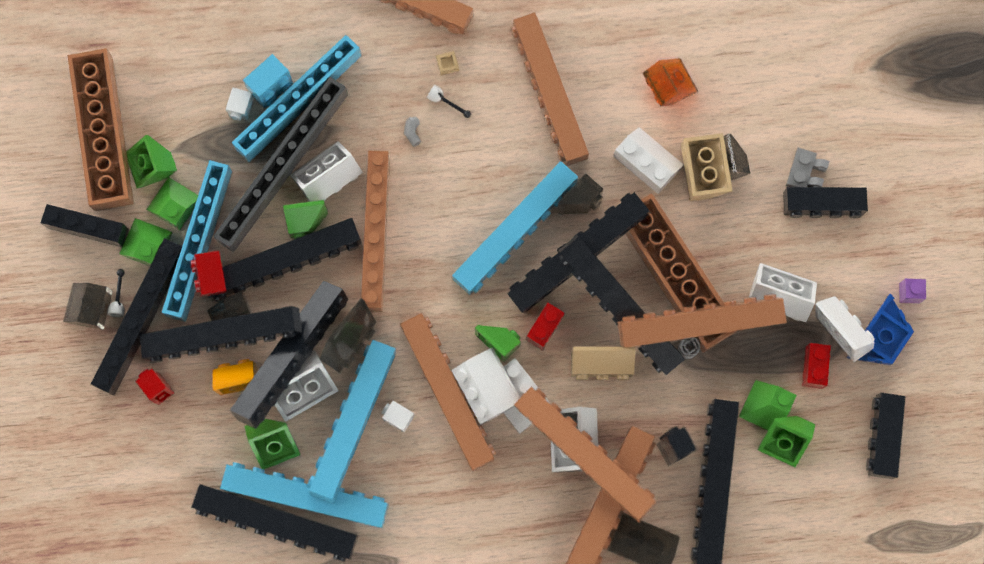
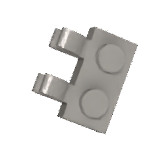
(802, 168)

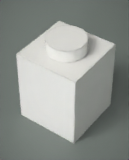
(239, 104)
(397, 416)

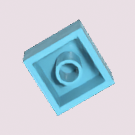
(268, 81)

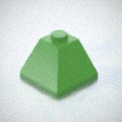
(150, 162)
(173, 203)
(304, 217)
(144, 242)
(501, 339)
(766, 403)
(787, 439)
(272, 443)

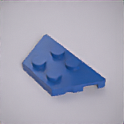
(890, 333)

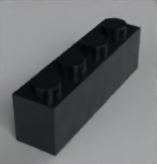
(825, 201)
(84, 225)
(886, 435)
(676, 445)

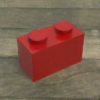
(209, 274)
(545, 326)
(816, 365)
(154, 386)

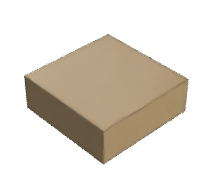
(447, 63)

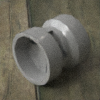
(686, 349)

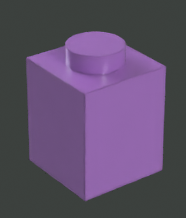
(912, 291)

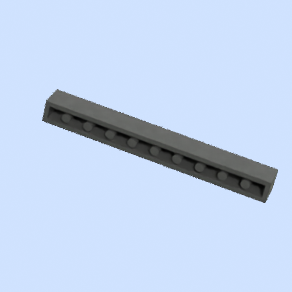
(281, 164)

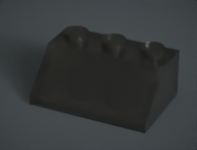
(349, 337)
(643, 542)

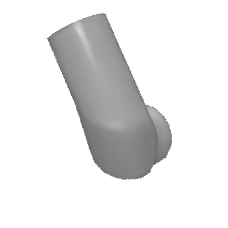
(409, 131)

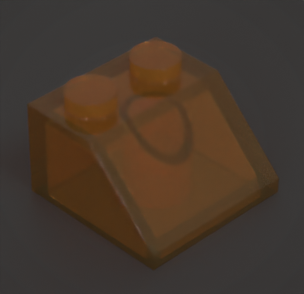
(669, 81)

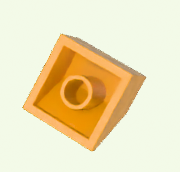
(233, 378)

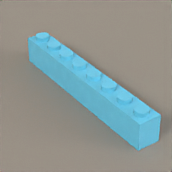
(296, 98)
(514, 229)
(197, 239)
(352, 421)
(296, 494)

